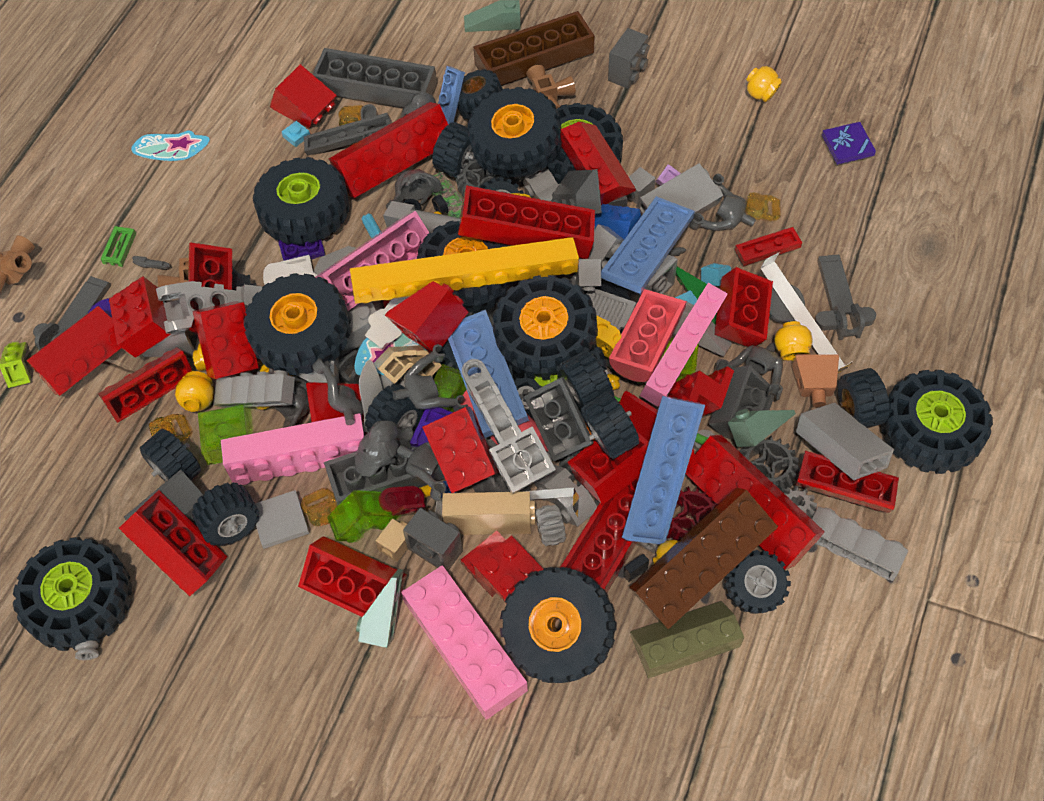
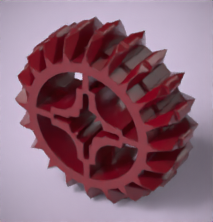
(687, 500)

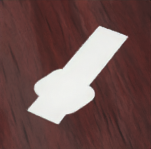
(381, 328)

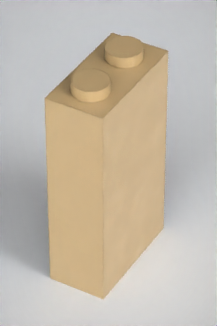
(489, 512)

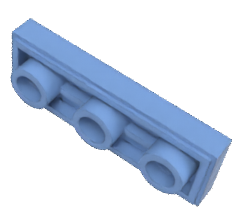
(450, 92)

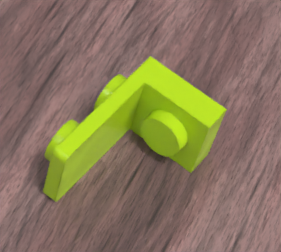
(13, 364)

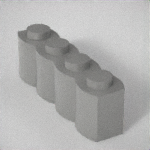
(539, 185)
(255, 390)
(859, 545)

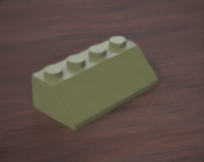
(690, 640)

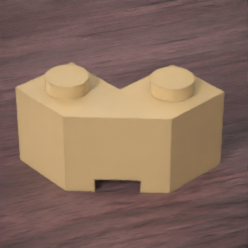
(398, 360)

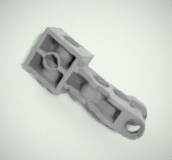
(203, 297)
(518, 454)

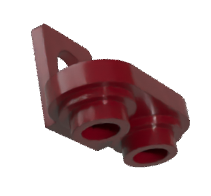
(402, 500)

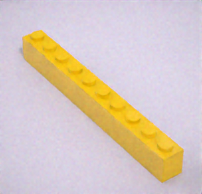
(464, 269)

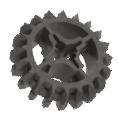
(473, 176)
(778, 458)

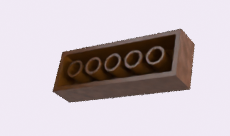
(541, 44)
(703, 557)

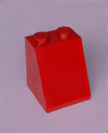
(303, 98)
(429, 315)
(318, 401)

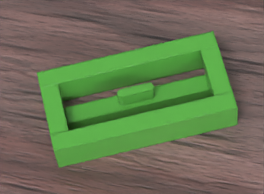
(122, 246)

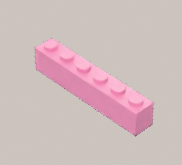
(683, 344)

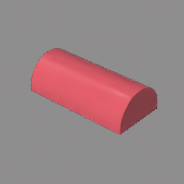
(646, 335)

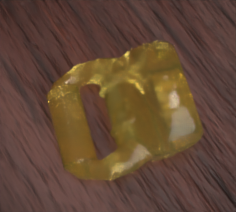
(349, 114)
(758, 206)
(165, 423)
(319, 512)

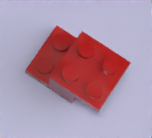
(704, 389)
(499, 564)

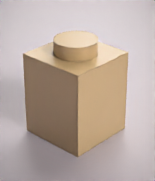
(392, 540)

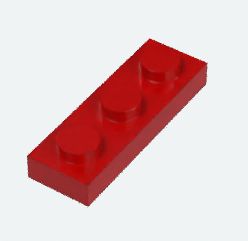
(768, 245)

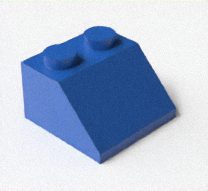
(618, 218)

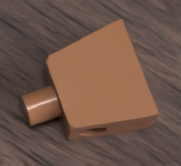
(816, 376)

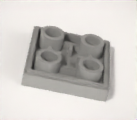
(280, 519)

